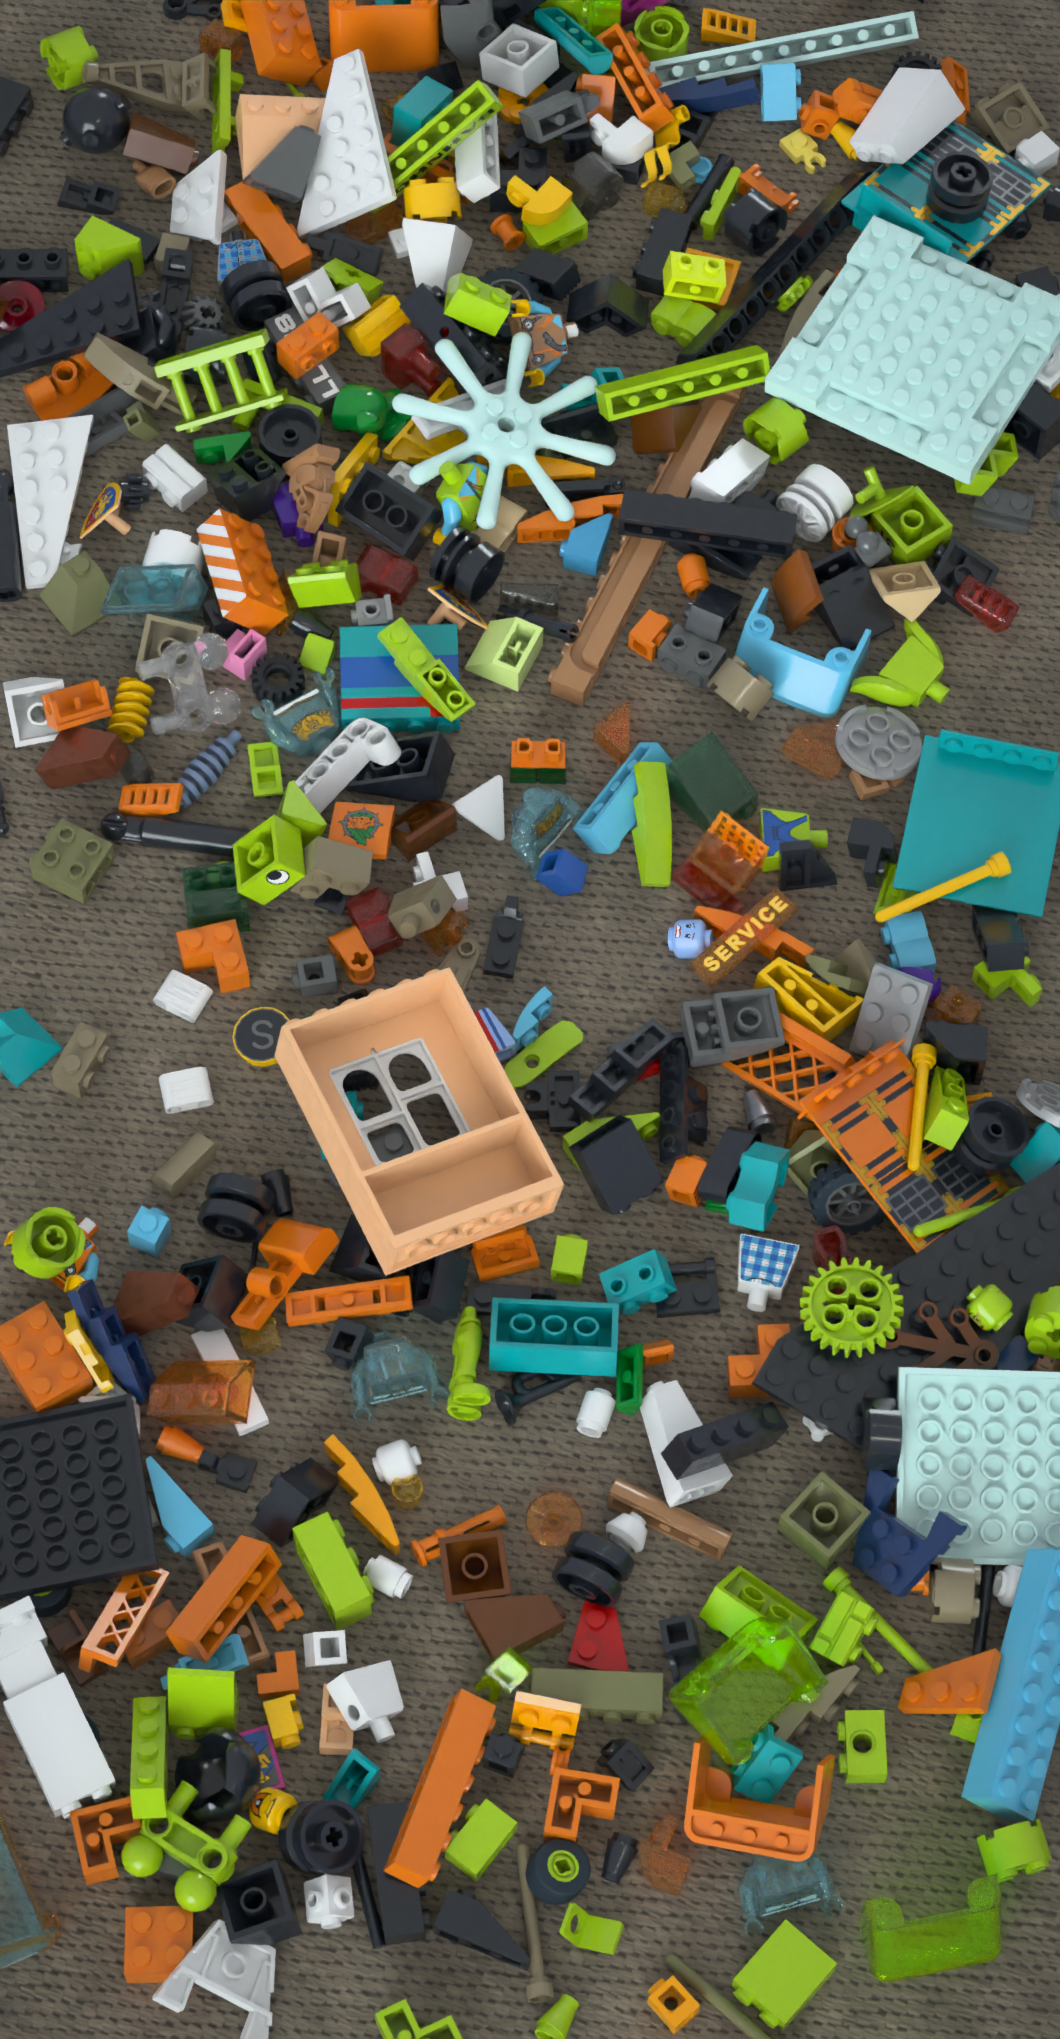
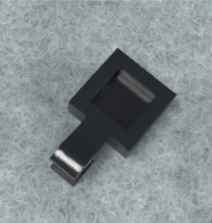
(232, 1472)

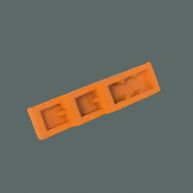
(547, 528)
(774, 945)

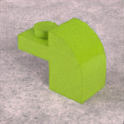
(1021, 982)

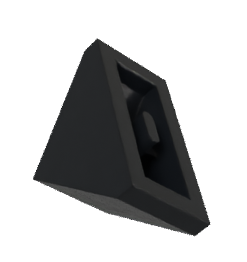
(577, 143)

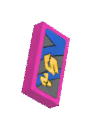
(262, 1744)

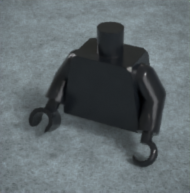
(157, 330)

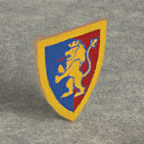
(106, 508)
(450, 603)

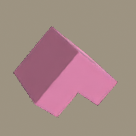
(244, 652)

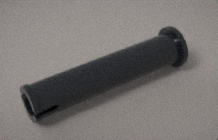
(710, 184)

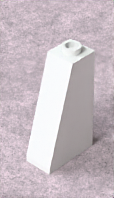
(665, 1415)

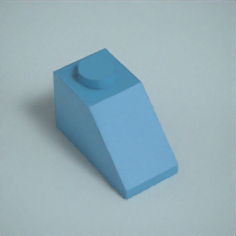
(587, 545)

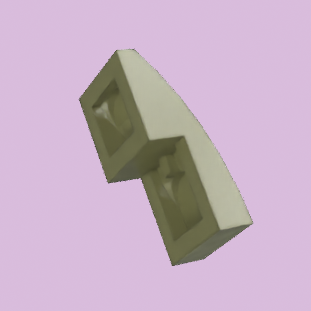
(835, 973)

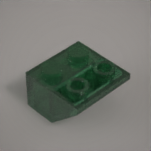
(213, 896)

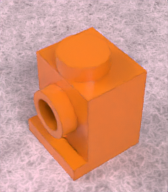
(649, 634)

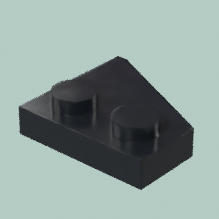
(803, 867)

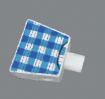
(764, 1269)

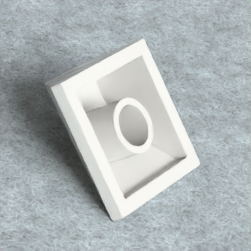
(27, 709)

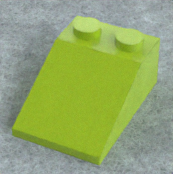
(201, 1701)

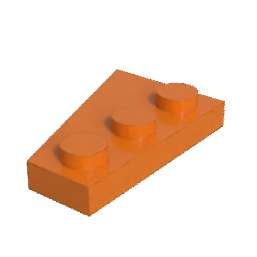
(953, 1688)

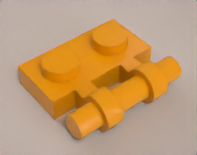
(544, 1714)

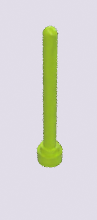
(953, 1219)
(839, 1581)

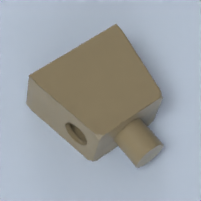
(413, 910)

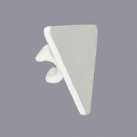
(485, 807)

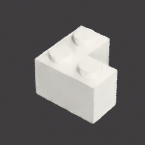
(316, 293)

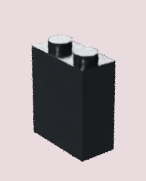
(616, 1165)

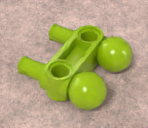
(189, 1846)

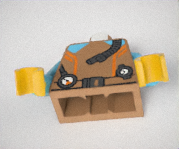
(547, 336)

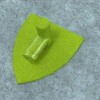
(874, 496)

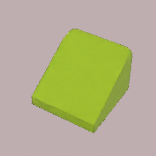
(317, 653)

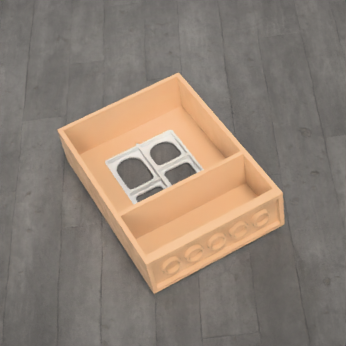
(440, 1192)

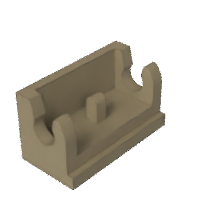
(196, 86)

